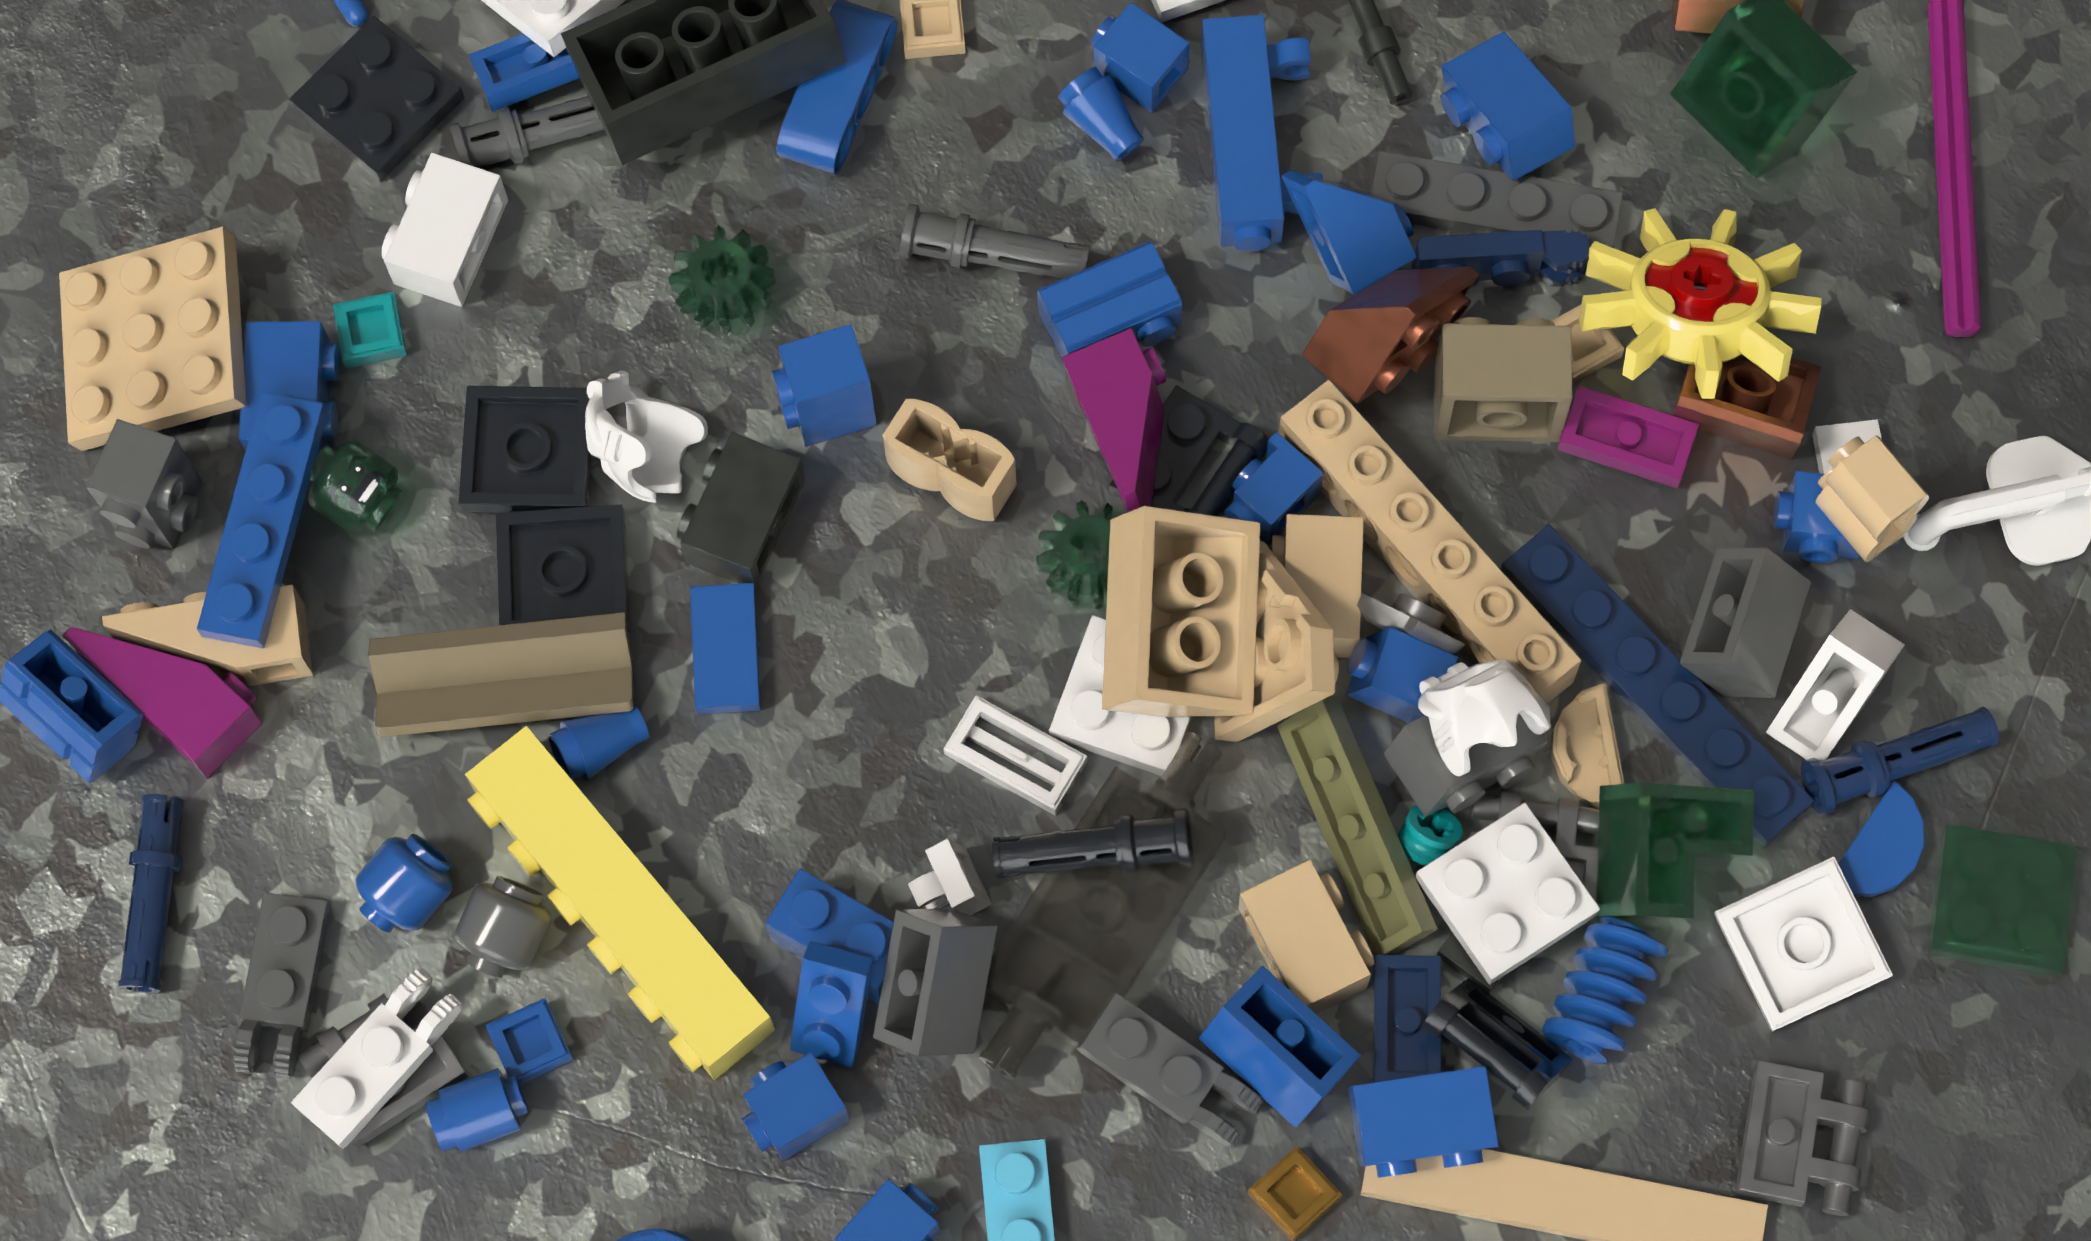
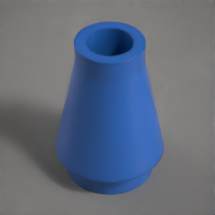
(1099, 111)
(595, 741)

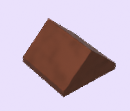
(1753, 405)

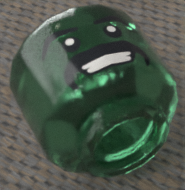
(353, 486)

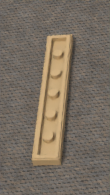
(1569, 1200)

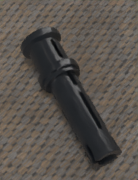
(1124, 844)

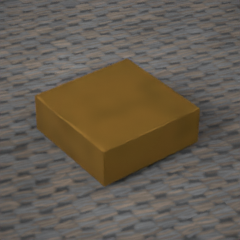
(1294, 1193)

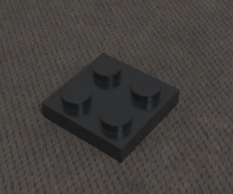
(377, 98)
(524, 449)
(562, 564)

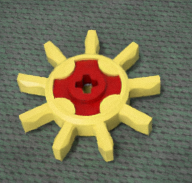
(1698, 301)

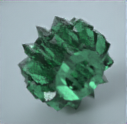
(714, 262)
(1062, 554)

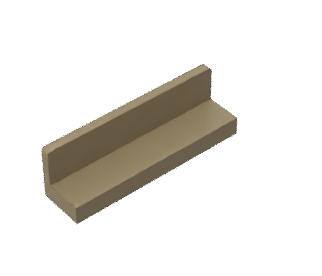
(502, 674)

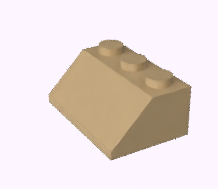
(1181, 614)

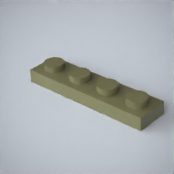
(1357, 827)

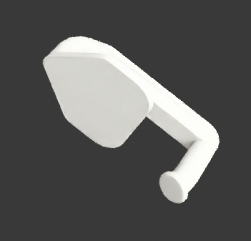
(2036, 494)

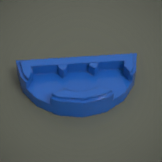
(1885, 846)

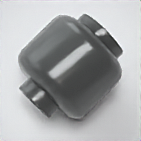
(502, 926)

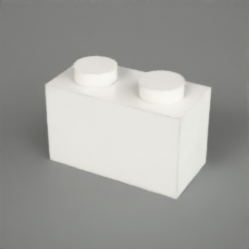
(444, 229)

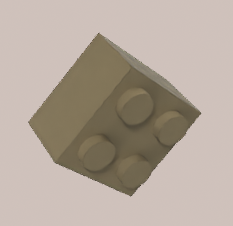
(1502, 381)

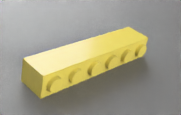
(620, 904)

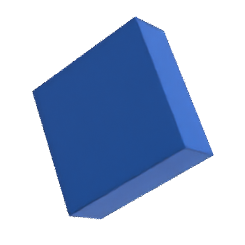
(529, 1042)

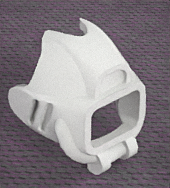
(651, 449)
(1479, 707)

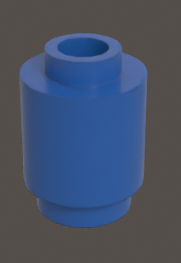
(477, 1110)

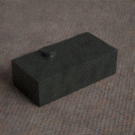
(688, 63)

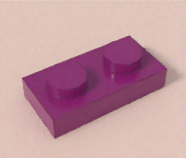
(1628, 437)

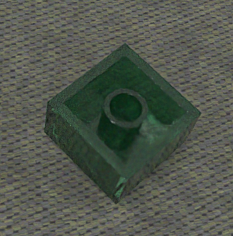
(1762, 83)

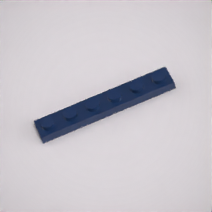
(1653, 681)

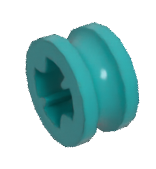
(1429, 837)

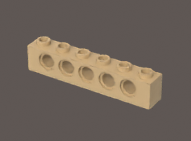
(1425, 543)

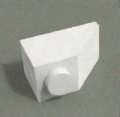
(1835, 687)

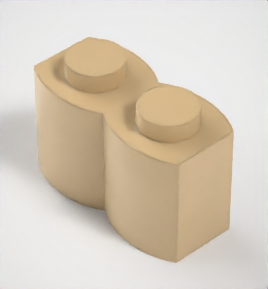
(963, 464)
(1870, 496)

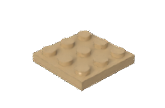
(152, 337)

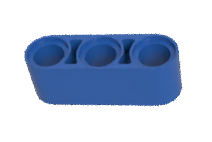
(833, 104)

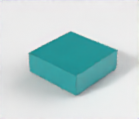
(369, 330)

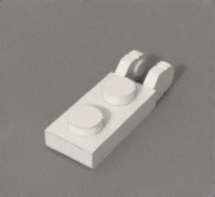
(375, 1062)

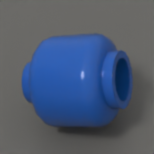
(404, 883)

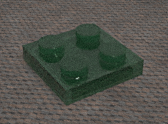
(2002, 900)

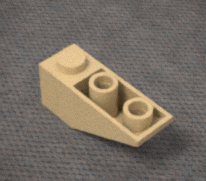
(174, 632)

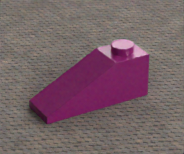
(1123, 409)
(177, 697)

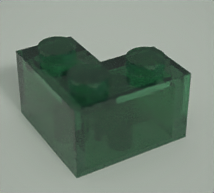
(1652, 842)

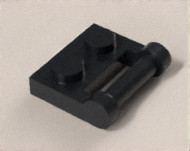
(1186, 440)
(1498, 1041)

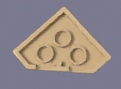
(1291, 654)

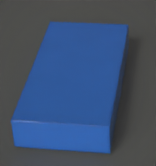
(725, 648)

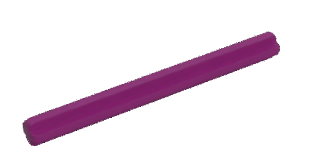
(1954, 168)

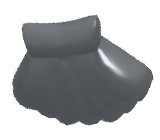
(1411, 618)

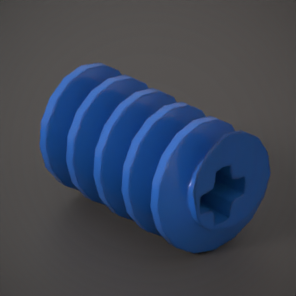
(1602, 988)

